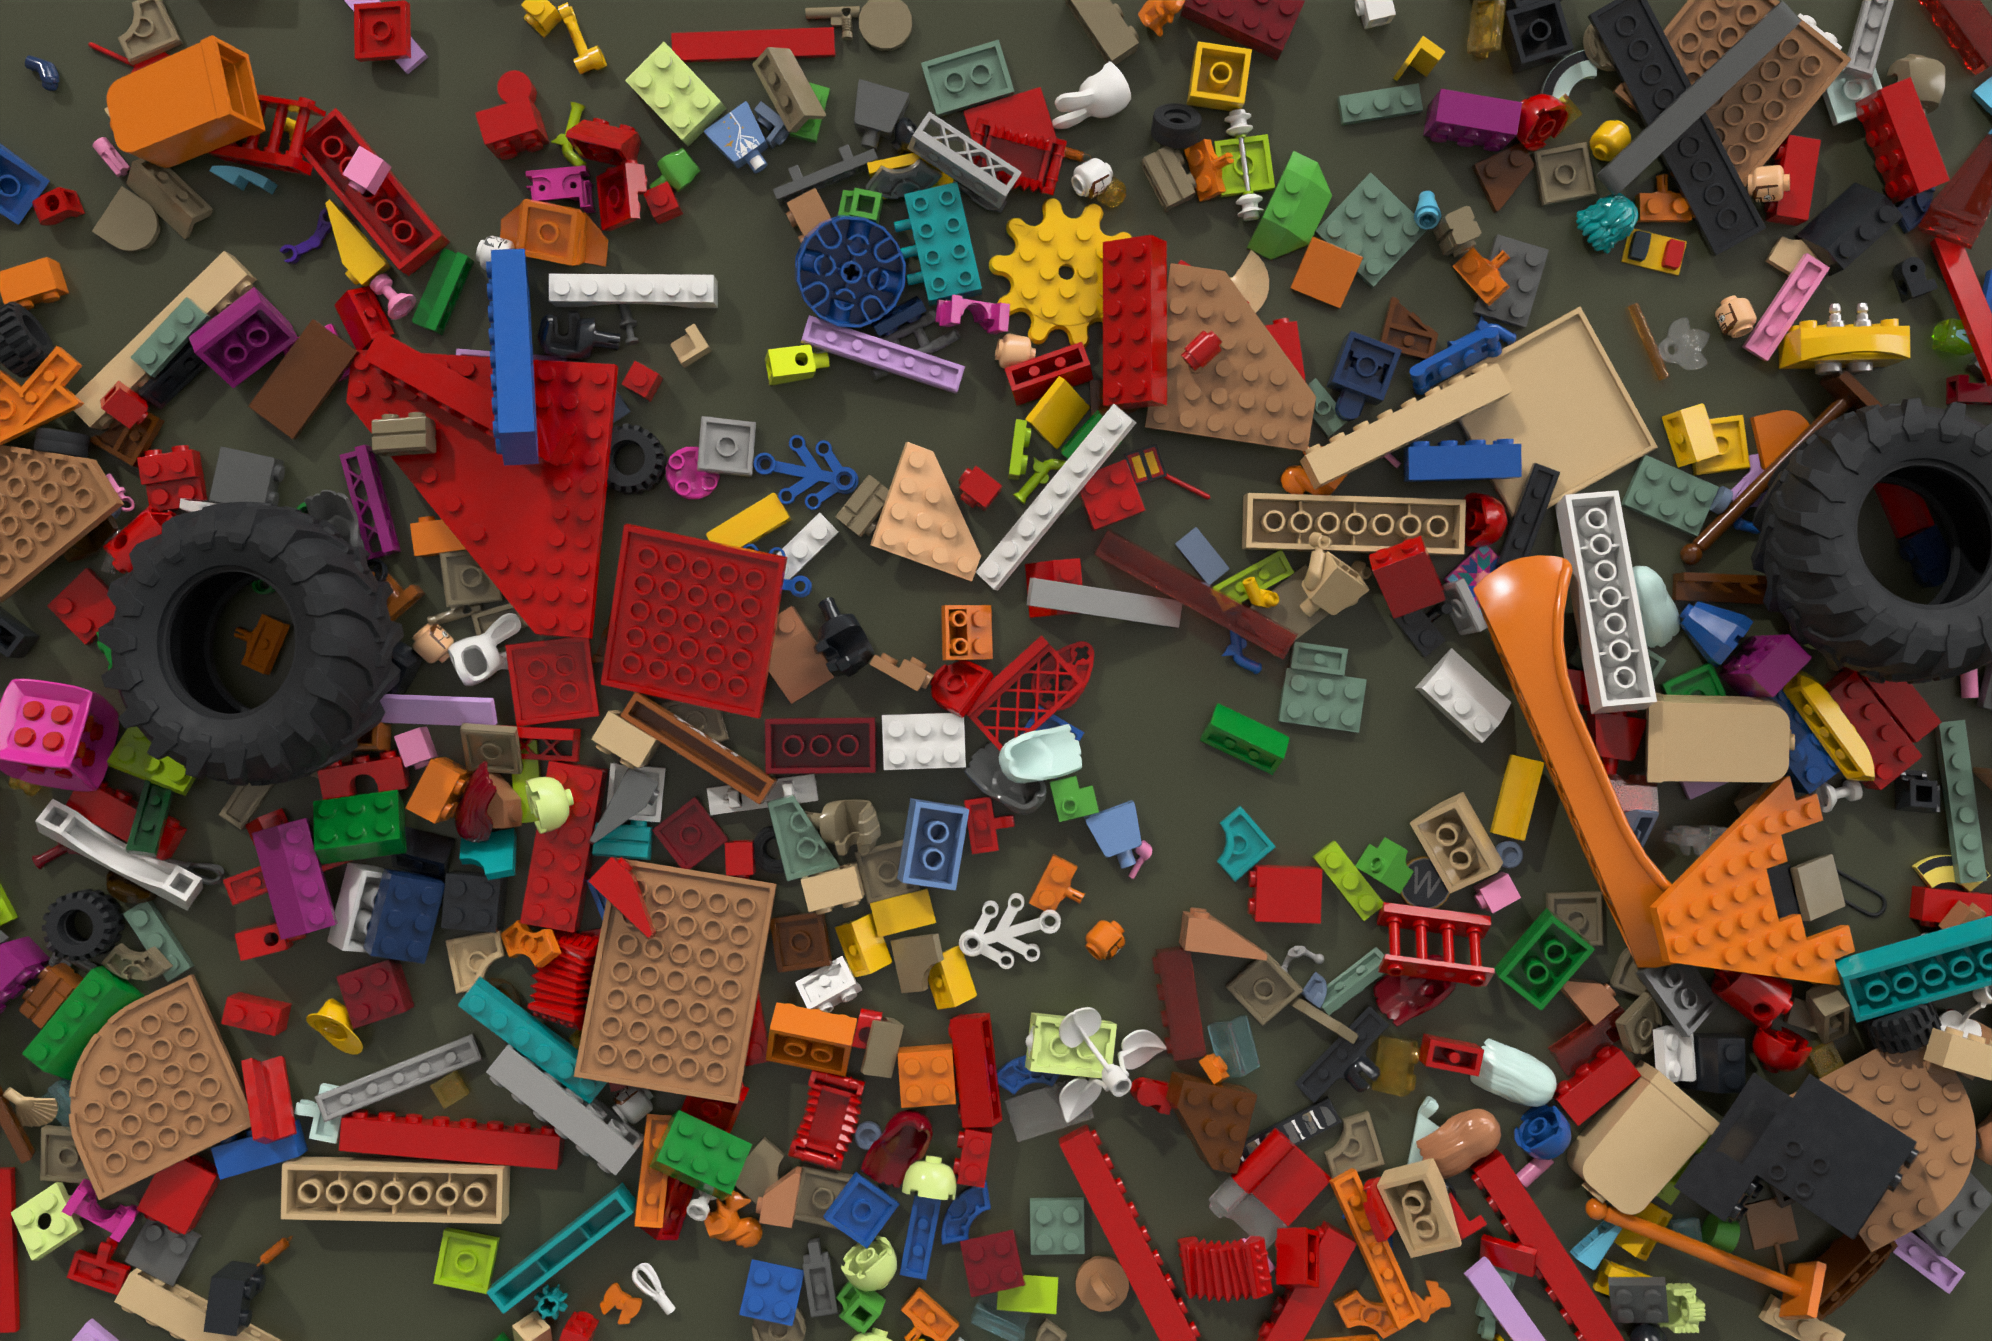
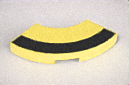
(1938, 870)

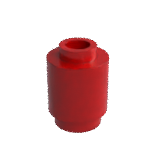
(1202, 350)

